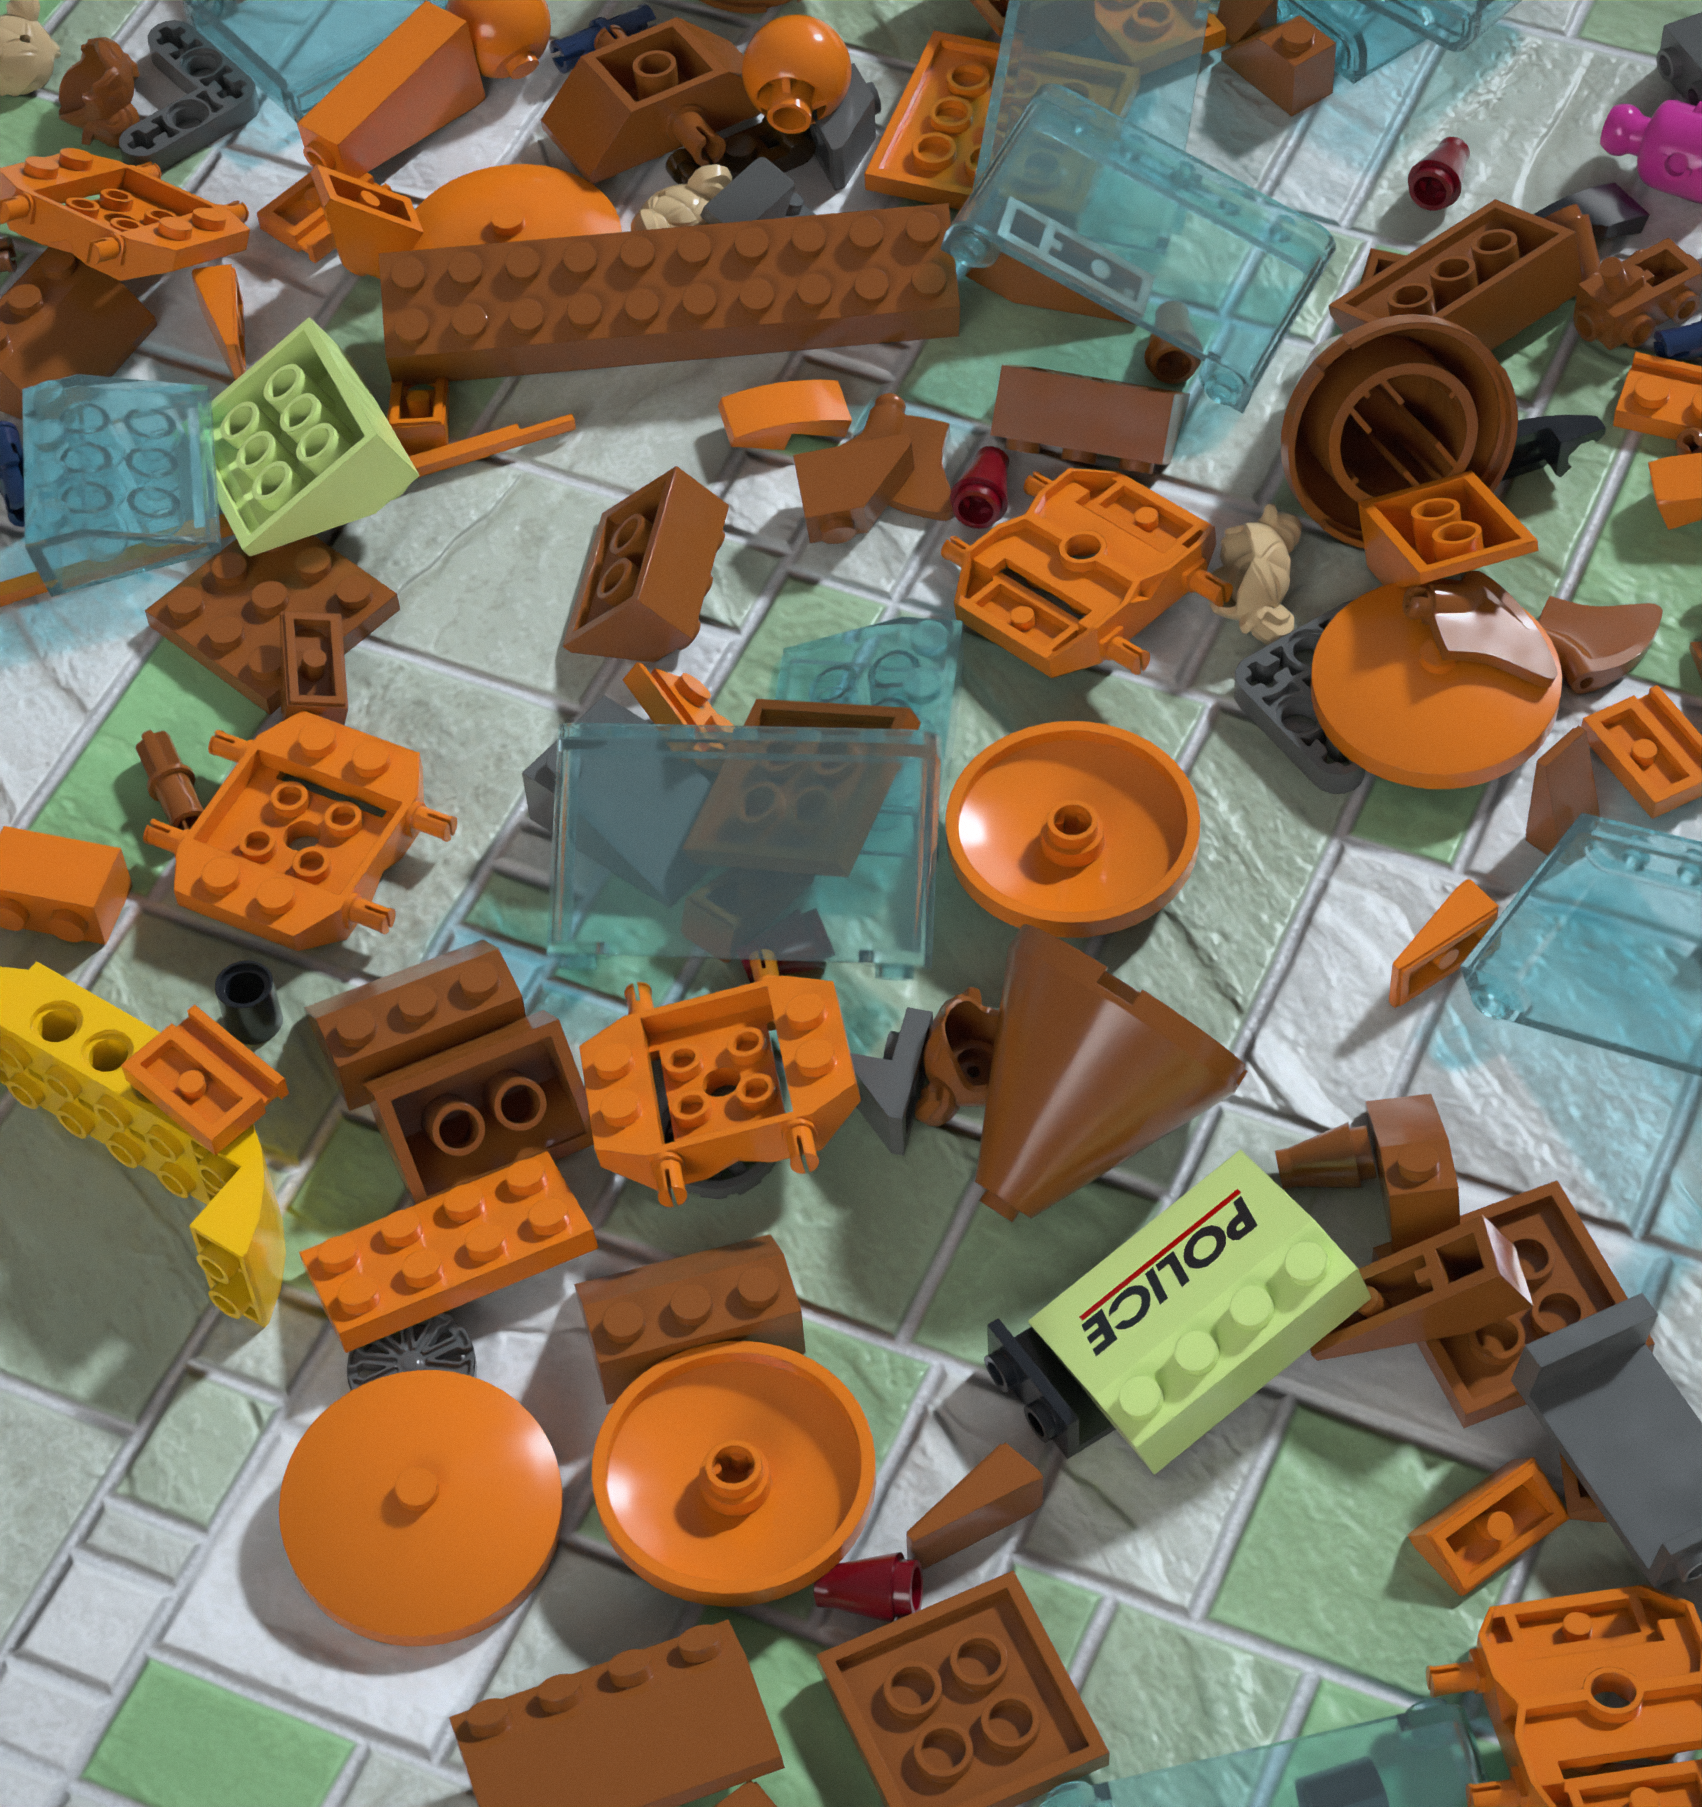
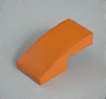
(772, 412)

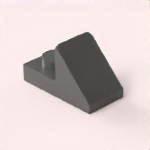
(756, 194)
(894, 1083)

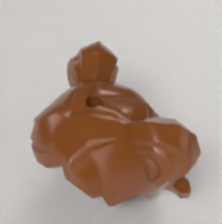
(99, 92)
(957, 1046)

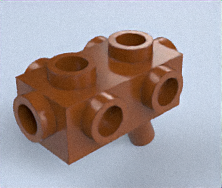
(1637, 295)

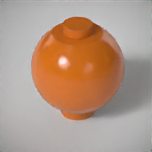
(505, 34)
(794, 69)

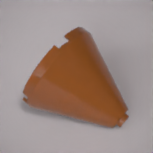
(1393, 412)
(1084, 1076)

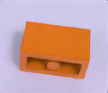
(61, 885)

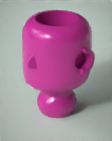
(1665, 145)

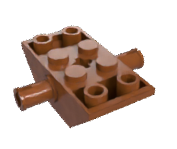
(648, 98)

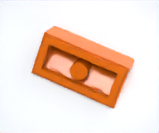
(1490, 1524)

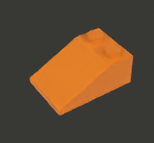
(1439, 531)

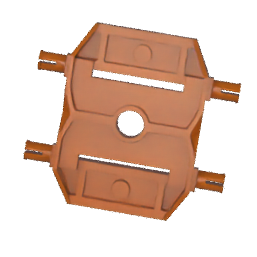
(134, 226)
(1142, 565)
(238, 851)
(713, 1045)
(1539, 1683)

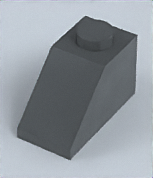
(848, 132)

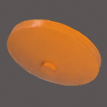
(513, 206)
(1420, 717)
(1072, 828)
(734, 1473)
(421, 1508)

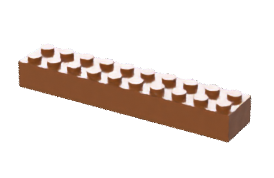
(668, 295)

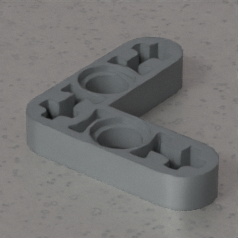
(157, 135)
(1293, 697)

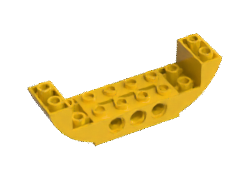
(67, 1055)

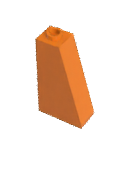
(396, 95)

